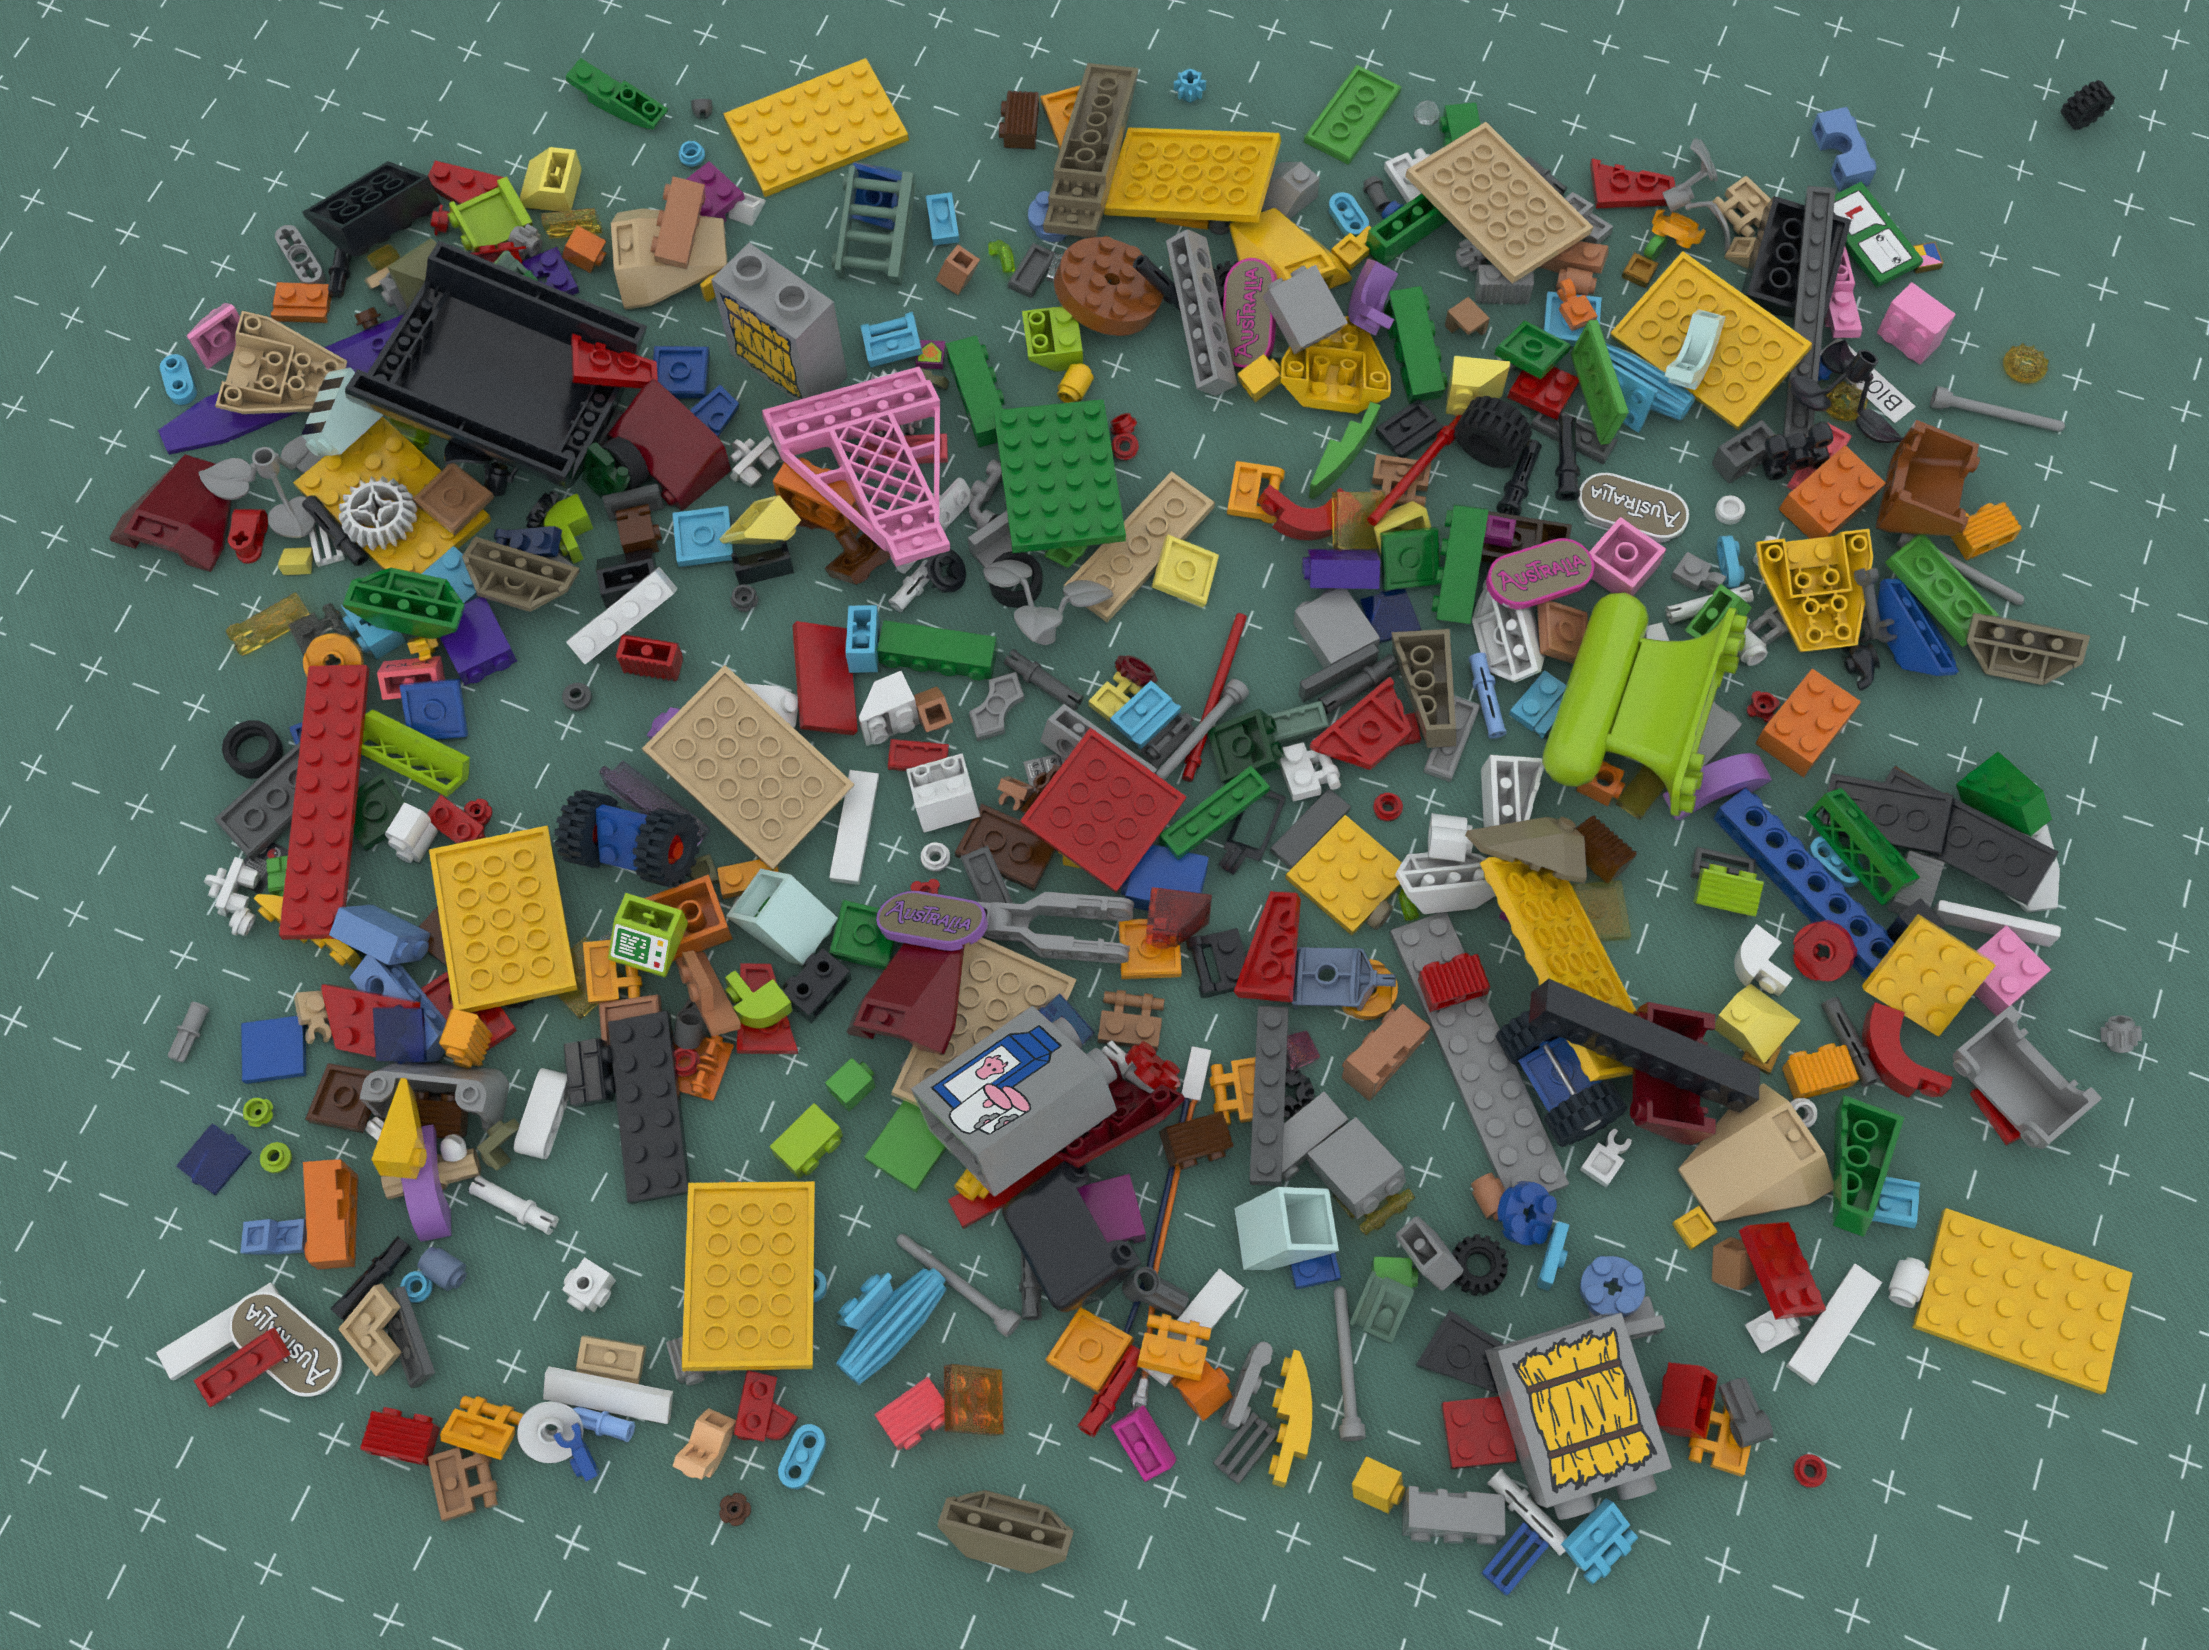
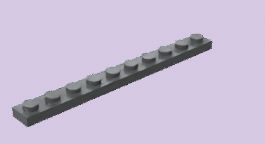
(1810, 298)

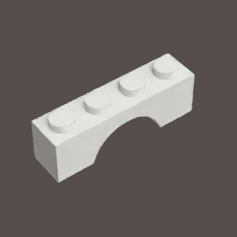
(622, 615)

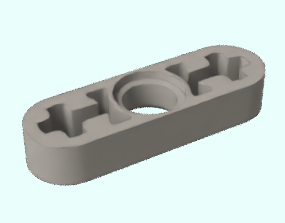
(299, 247)

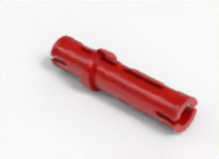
(1104, 1402)

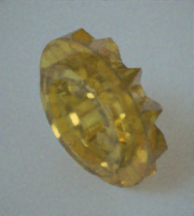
(2025, 373)
(1838, 407)

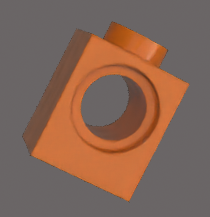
(1602, 793)

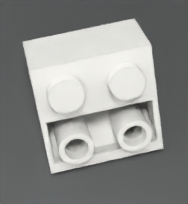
(888, 709)
(943, 793)

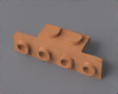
(707, 993)

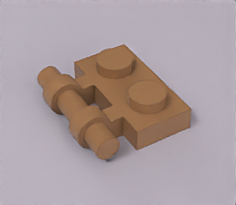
(1390, 470)
(1130, 1028)
(452, 1483)

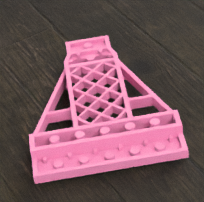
(857, 413)

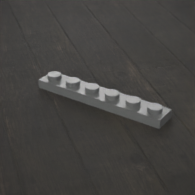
(1269, 1096)

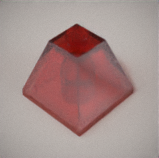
(1175, 916)

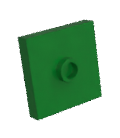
(1532, 349)
(1409, 558)
(859, 937)

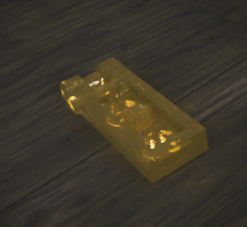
(267, 624)

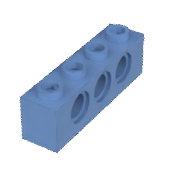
(394, 981)

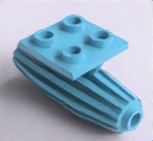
(1647, 389)
(886, 1320)

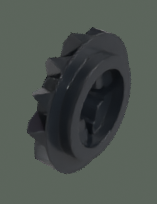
(540, 509)
(955, 571)
(1303, 1094)

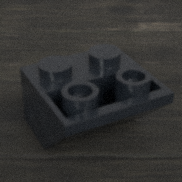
(622, 572)

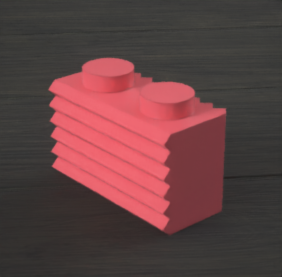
(912, 1414)

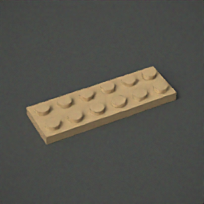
(1125, 566)

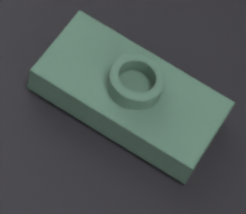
(1300, 722)

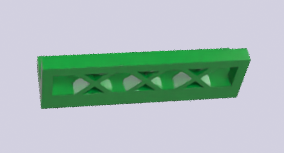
(1214, 812)
(1868, 839)

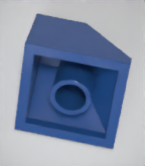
(877, 198)

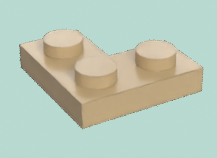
(366, 1332)

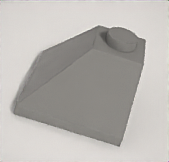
(1291, 188)

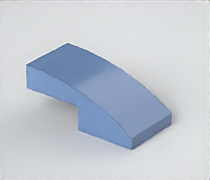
(274, 1237)

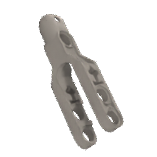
(1012, 923)

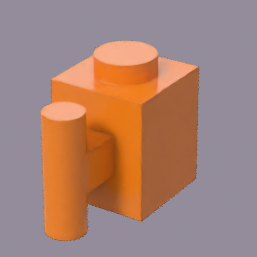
(1207, 1394)

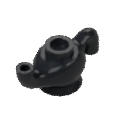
(1861, 661)

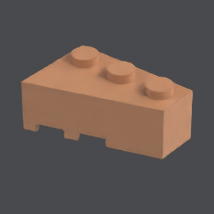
(678, 222)
(1384, 1051)

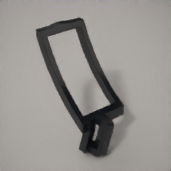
(1246, 850)

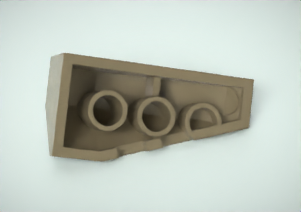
(1538, 844)

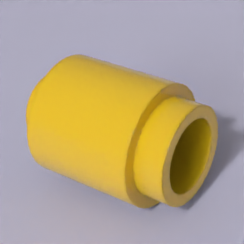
(1075, 383)

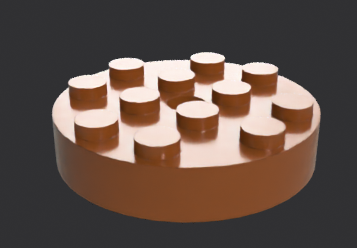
(1110, 308)

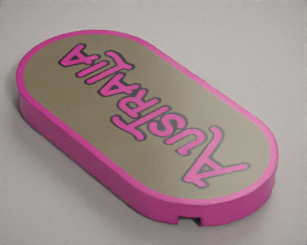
(1245, 314)
(1540, 573)

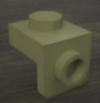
(490, 1148)

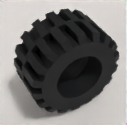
(1492, 432)

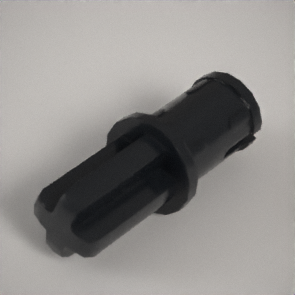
(339, 273)

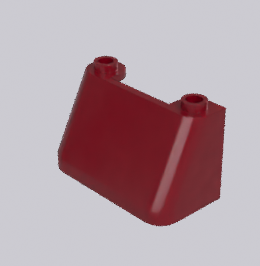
(674, 444)
(1661, 1105)

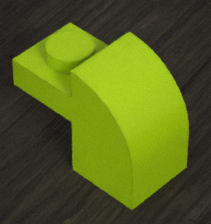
(573, 521)
(759, 1008)

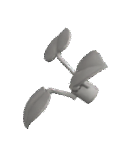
(1682, 193)
(231, 480)
(1038, 622)

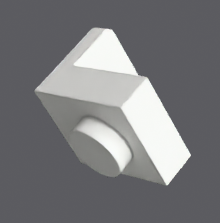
(1770, 1332)

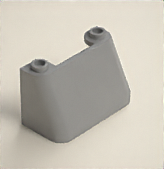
(2022, 1081)
(476, 1089)

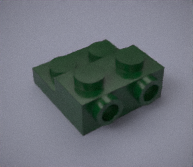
(1246, 743)

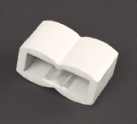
(411, 833)
(1448, 838)

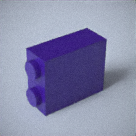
(1342, 568)
(478, 644)

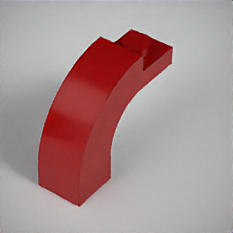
(1295, 520)
(1891, 1063)

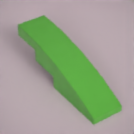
(1341, 454)

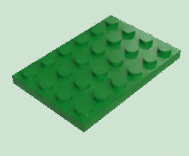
(1058, 476)

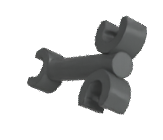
(1873, 626)

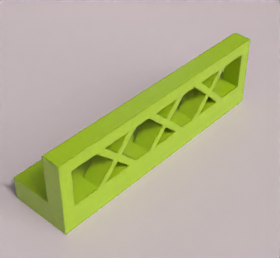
(416, 751)

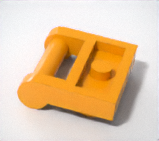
(1246, 489)

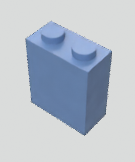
(380, 934)

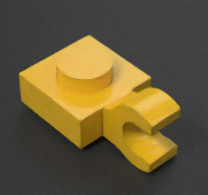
(1352, 249)
(423, 646)

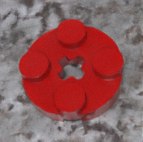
(1823, 968)
(1152, 1068)

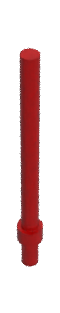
(1444, 438)

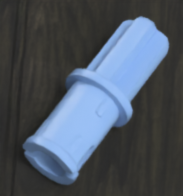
(606, 1424)

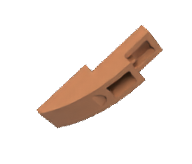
(1580, 256)

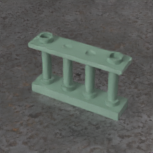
(895, 240)

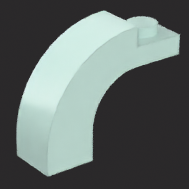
(1697, 350)

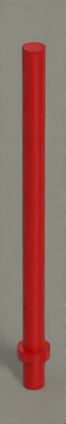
(1193, 759)

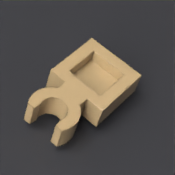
(312, 1011)

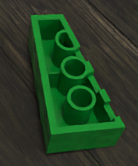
(1415, 344)
(1862, 1158)

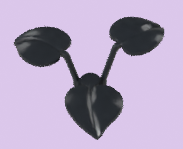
(1856, 368)
(495, 476)

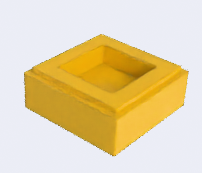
(1694, 1227)

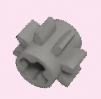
(526, 237)
(1469, 255)
(2121, 1034)

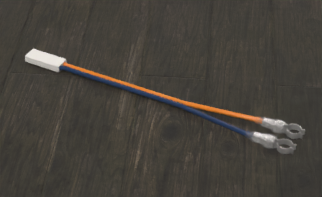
(1192, 1092)

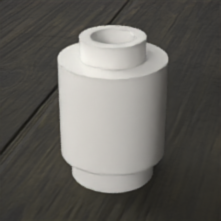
(1908, 1282)

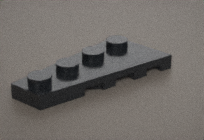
(1460, 1353)

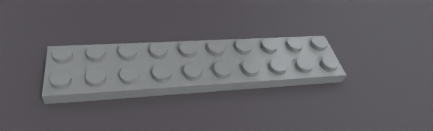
(1480, 1067)

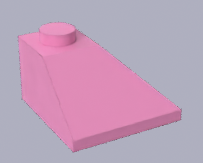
(215, 335)

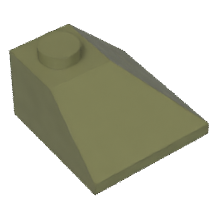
(410, 271)

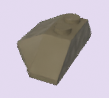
(516, 575)
(2024, 648)
(1005, 1531)

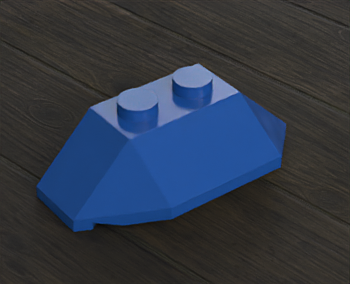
(1918, 640)

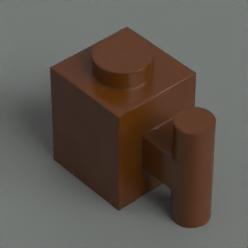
(637, 529)

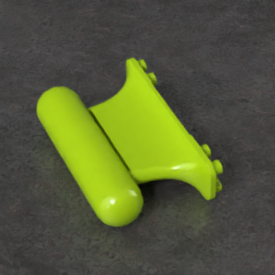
(1640, 698)

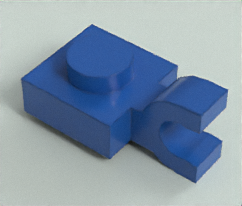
(583, 1461)

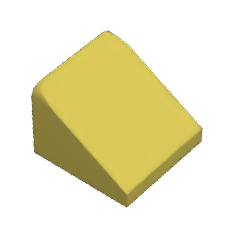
(296, 561)

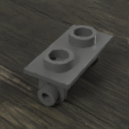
(1167, 739)

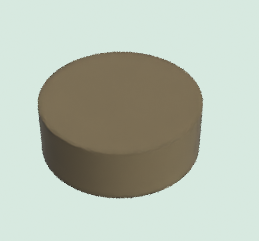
(1380, 915)

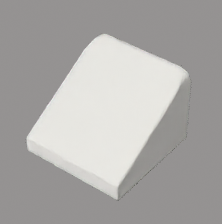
(747, 210)

